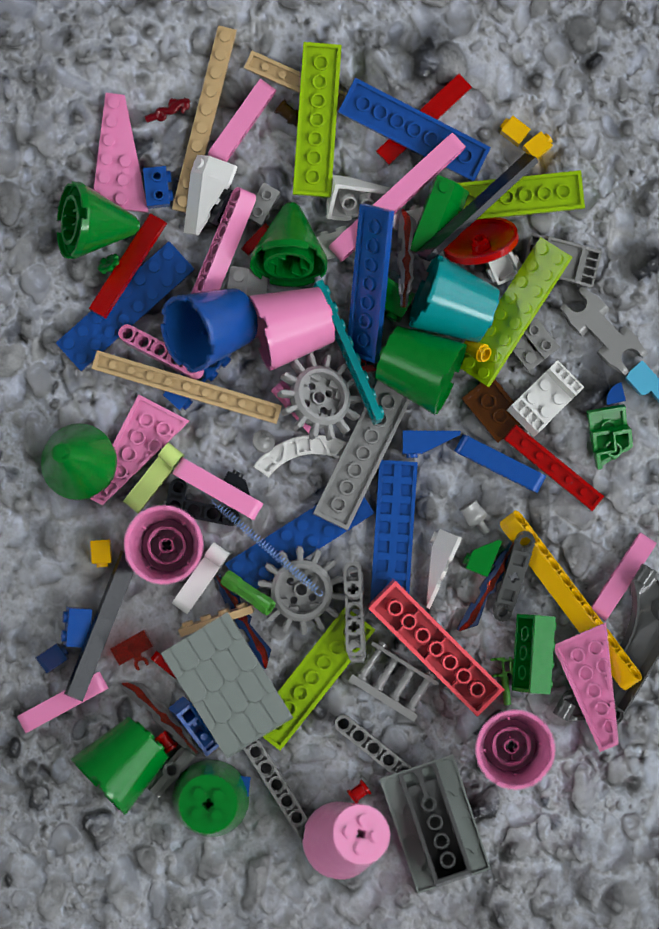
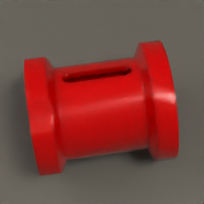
(166, 741)
(359, 791)

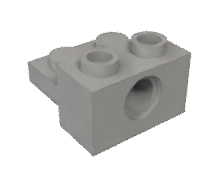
(540, 340)

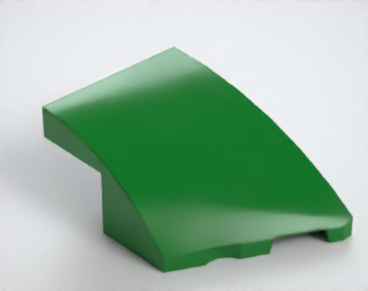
(609, 433)

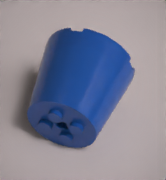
(207, 326)

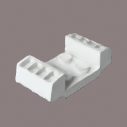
(545, 398)

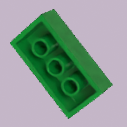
(533, 654)

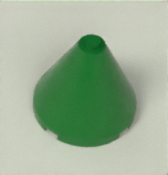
(90, 221)
(289, 250)
(78, 461)

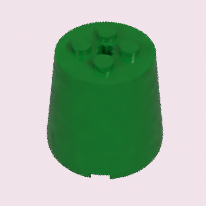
(420, 366)
(122, 762)
(217, 782)

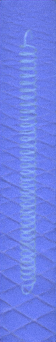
(268, 548)

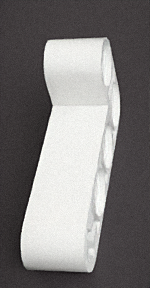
(201, 578)

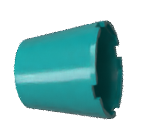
(453, 302)

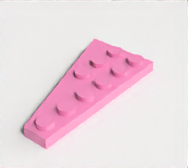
(117, 162)
(139, 440)
(588, 670)

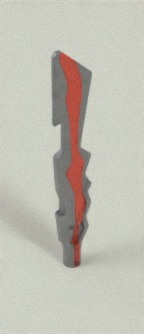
(405, 257)
(161, 717)

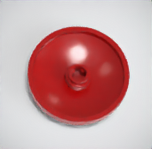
(483, 242)

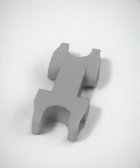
(594, 322)
(353, 623)

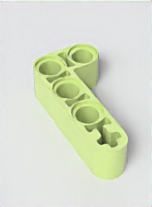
(153, 478)

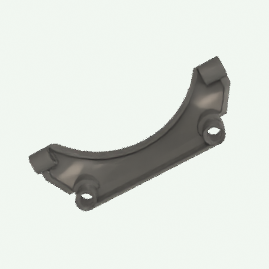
(639, 643)

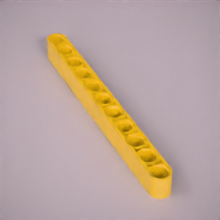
(570, 598)

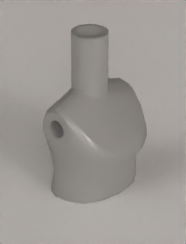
(474, 515)

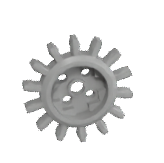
(322, 380)
(304, 608)

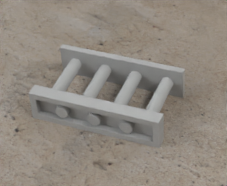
(393, 699)

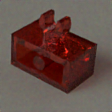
(133, 648)

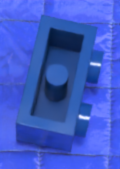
(157, 187)
(77, 626)

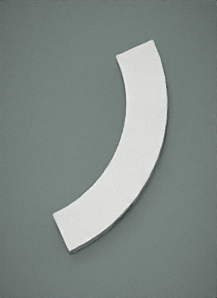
(298, 447)

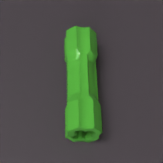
(247, 592)

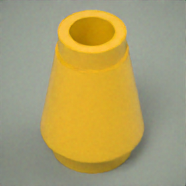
(478, 351)

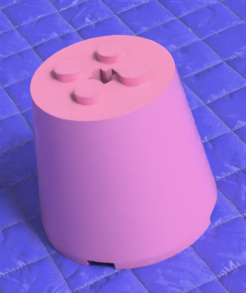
(292, 324)
(145, 544)
(526, 761)
(332, 839)

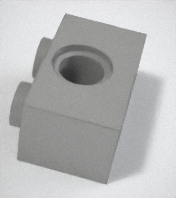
(264, 204)

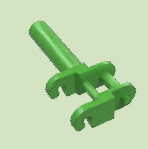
(504, 678)

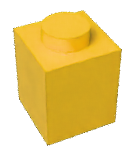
(514, 130)
(538, 145)
(101, 552)

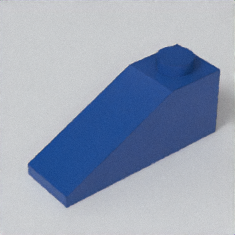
(419, 442)
(193, 725)

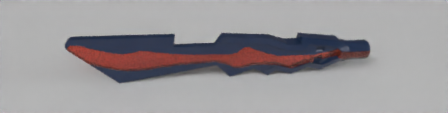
(473, 613)
(256, 643)

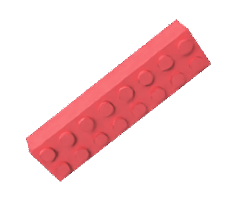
(435, 647)

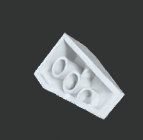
(207, 182)
(348, 194)
(442, 554)

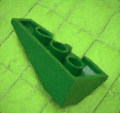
(442, 204)

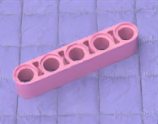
(242, 121)
(152, 349)
(217, 488)
(622, 576)
(58, 705)

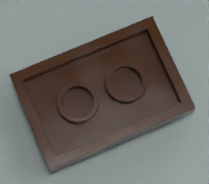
(490, 408)

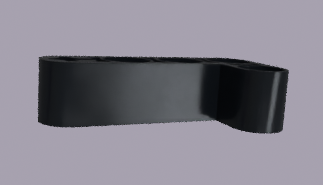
(203, 507)

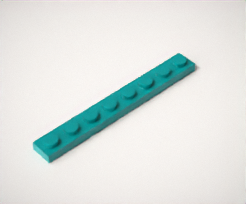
(352, 359)

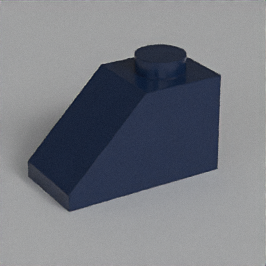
(53, 657)

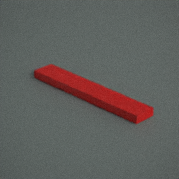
(435, 108)
(128, 266)
(553, 467)

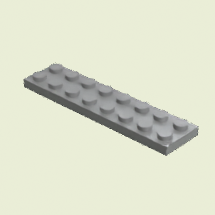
(361, 459)

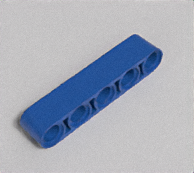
(500, 463)

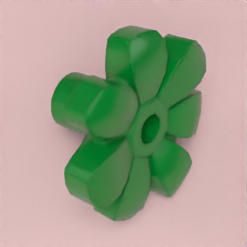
(108, 264)

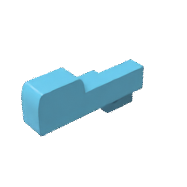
(643, 380)

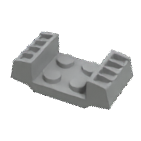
(583, 265)

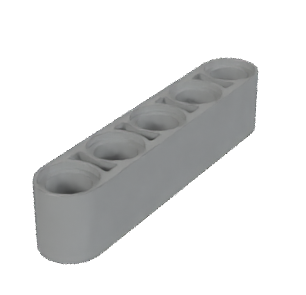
(364, 743)

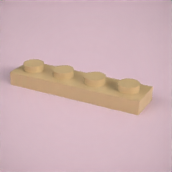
(189, 627)

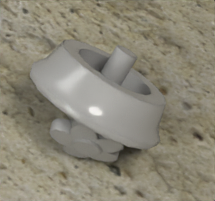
(263, 441)

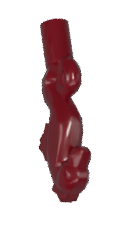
(173, 107)

